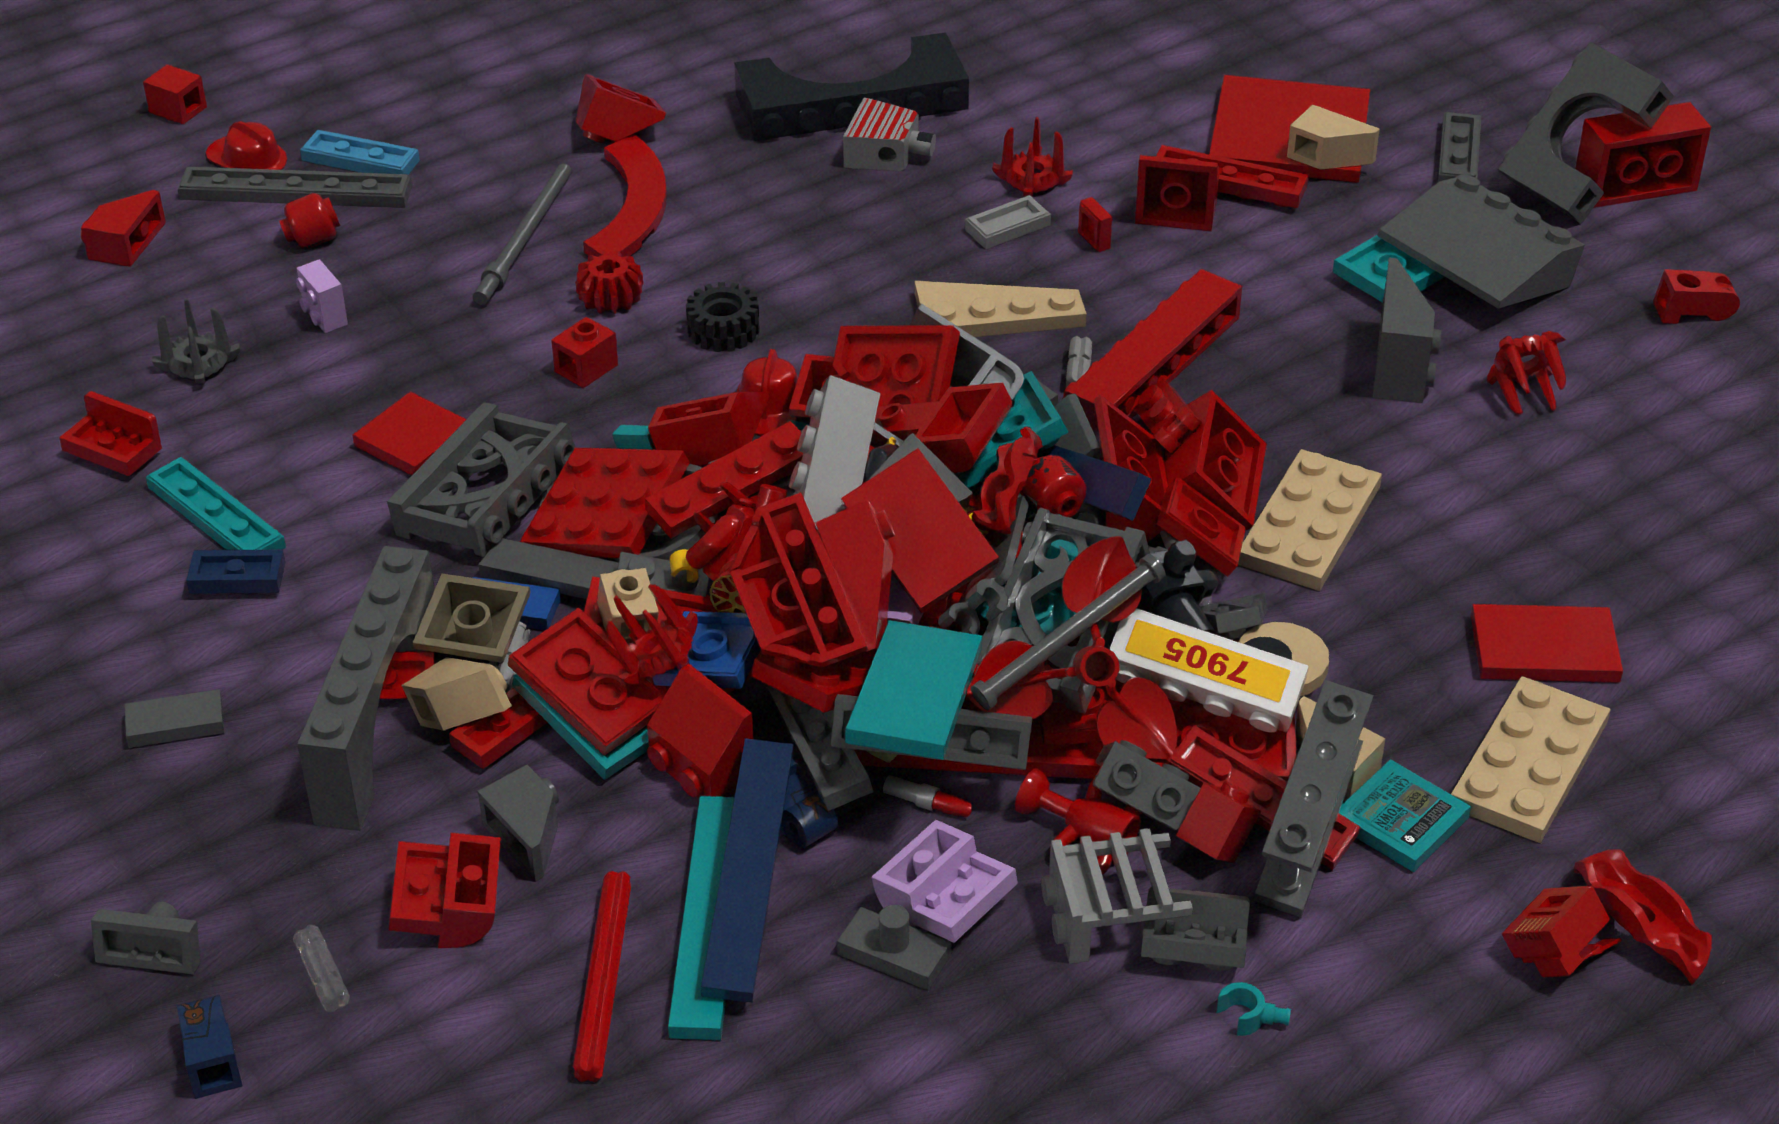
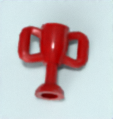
(1083, 816)

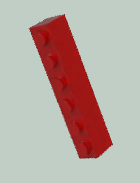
(1161, 343)

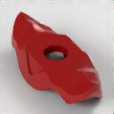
(1001, 488)
(1636, 899)

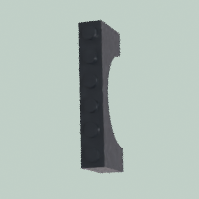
(785, 105)

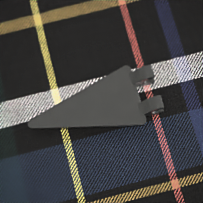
(990, 583)

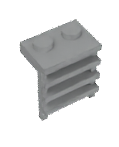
(1081, 897)

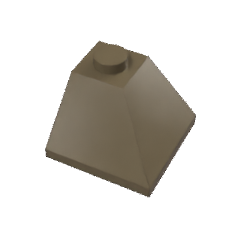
(471, 618)

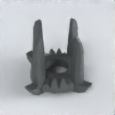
(174, 355)

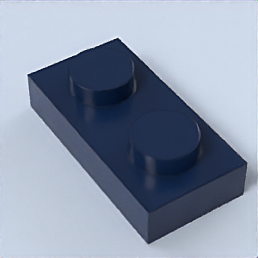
(236, 571)

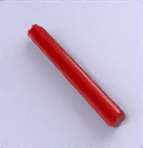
(602, 977)

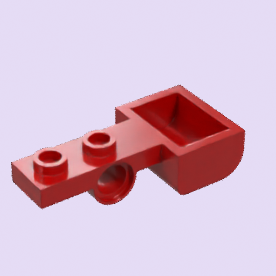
(953, 427)

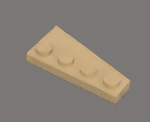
(1002, 309)

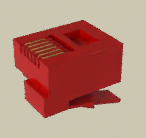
(1557, 930)

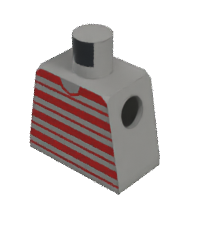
(884, 137)

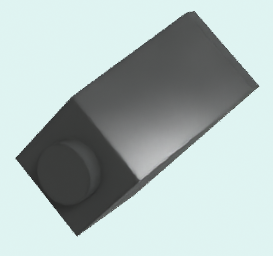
(524, 816)

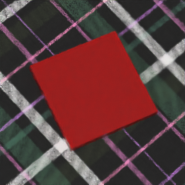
(1257, 118)

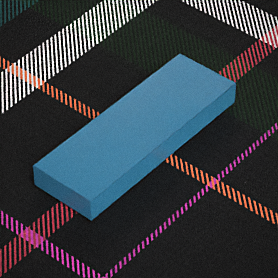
(358, 154)

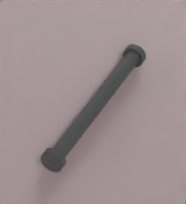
(1149, 570)

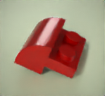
(446, 889)

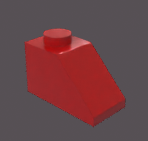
(123, 228)

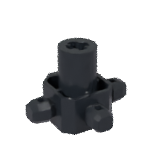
(1181, 589)

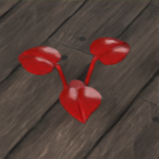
(1139, 710)

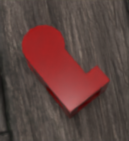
(1695, 294)

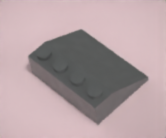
(1485, 242)

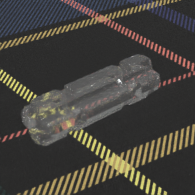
(321, 968)

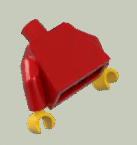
(722, 538)

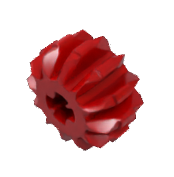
(609, 282)

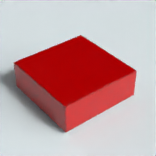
(1095, 224)

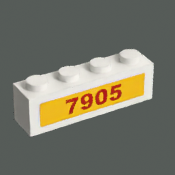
(1209, 670)

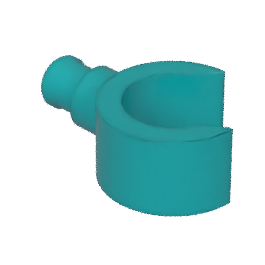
(1251, 997)

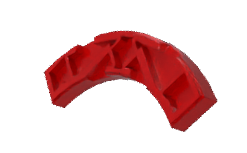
(644, 199)

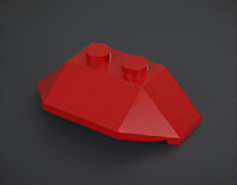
(793, 588)

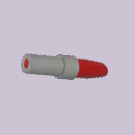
(926, 796)

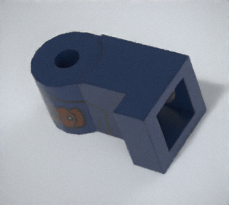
(805, 813)
(208, 1044)

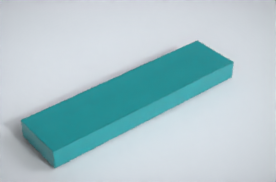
(212, 508)

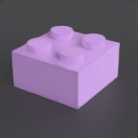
(321, 296)

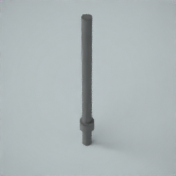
(497, 272)

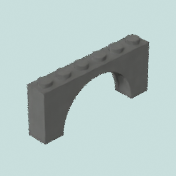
(341, 726)

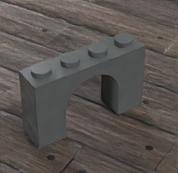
(1593, 82)

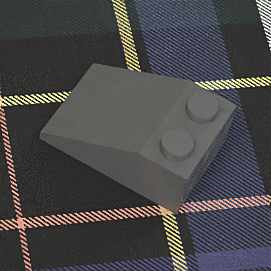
(1405, 340)

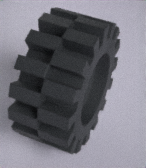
(722, 316)

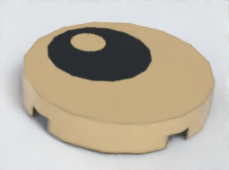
(1294, 644)

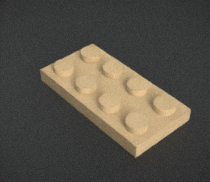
(1309, 519)
(1531, 758)

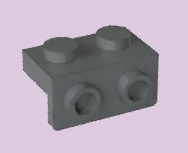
(1144, 785)
(1209, 936)

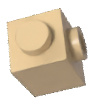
(633, 591)

